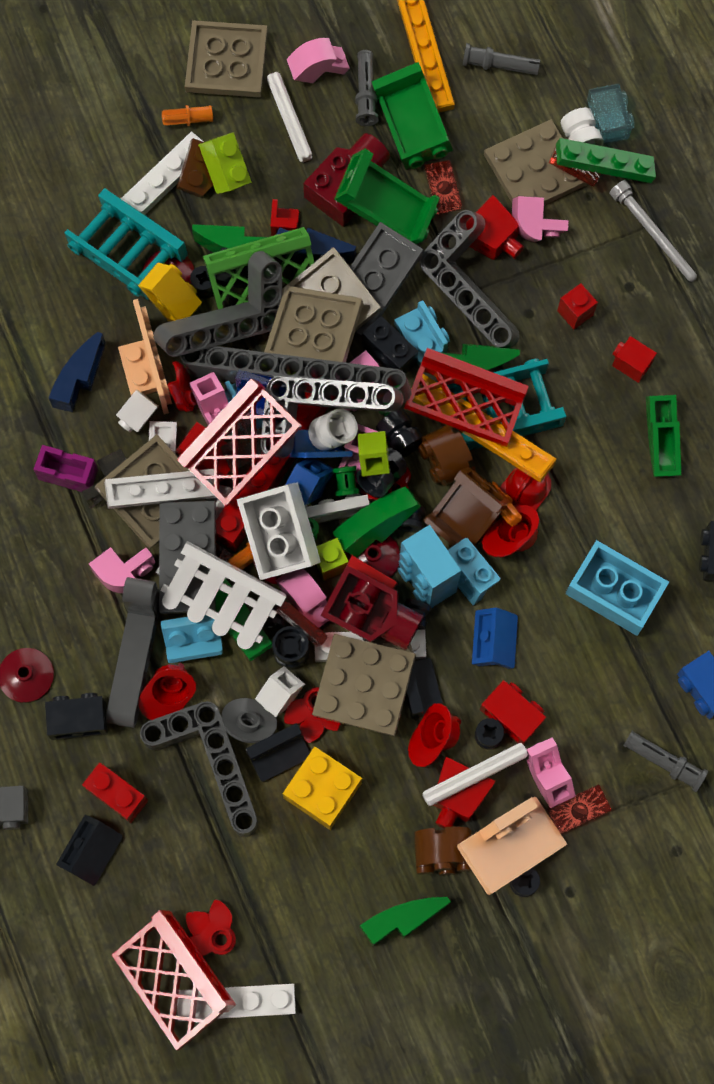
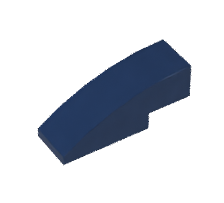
(321, 245)
(77, 373)

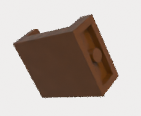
(467, 509)

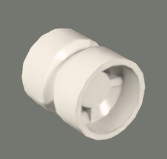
(580, 126)
(333, 429)

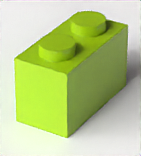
(225, 163)

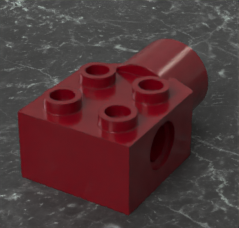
(325, 181)
(371, 610)

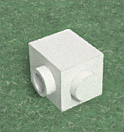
(136, 412)
(279, 691)

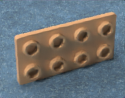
(143, 362)
(511, 845)

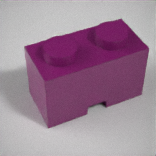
(65, 469)

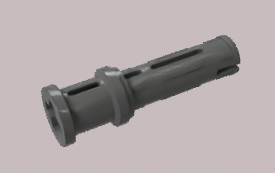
(488, 58)
(366, 98)
(678, 767)

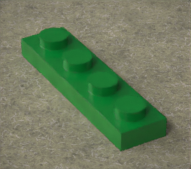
(605, 160)

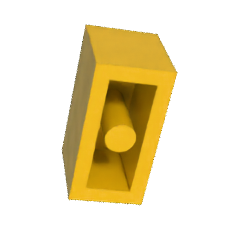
(170, 292)

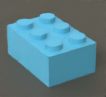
(428, 567)
(617, 588)

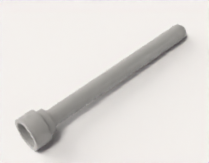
(623, 194)

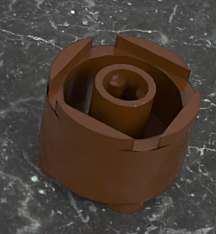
(445, 453)
(439, 850)

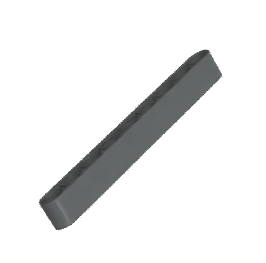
(285, 365)

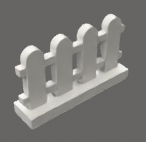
(212, 583)

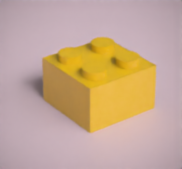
(322, 788)

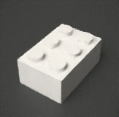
(278, 531)

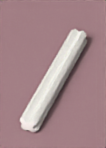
(289, 117)
(475, 774)

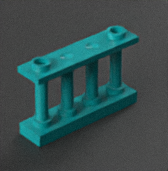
(130, 220)
(525, 424)

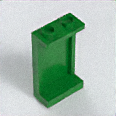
(412, 116)
(385, 198)

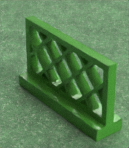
(239, 256)

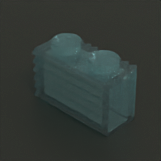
(611, 112)

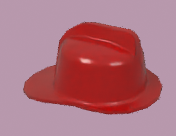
(525, 489)
(506, 539)
(167, 691)
(434, 734)

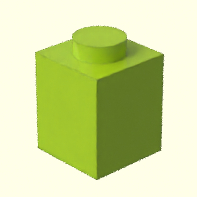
(373, 453)
(332, 559)

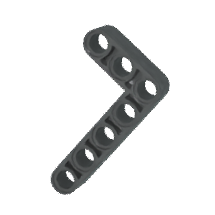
(463, 284)
(232, 322)
(322, 397)
(142, 605)
(216, 756)

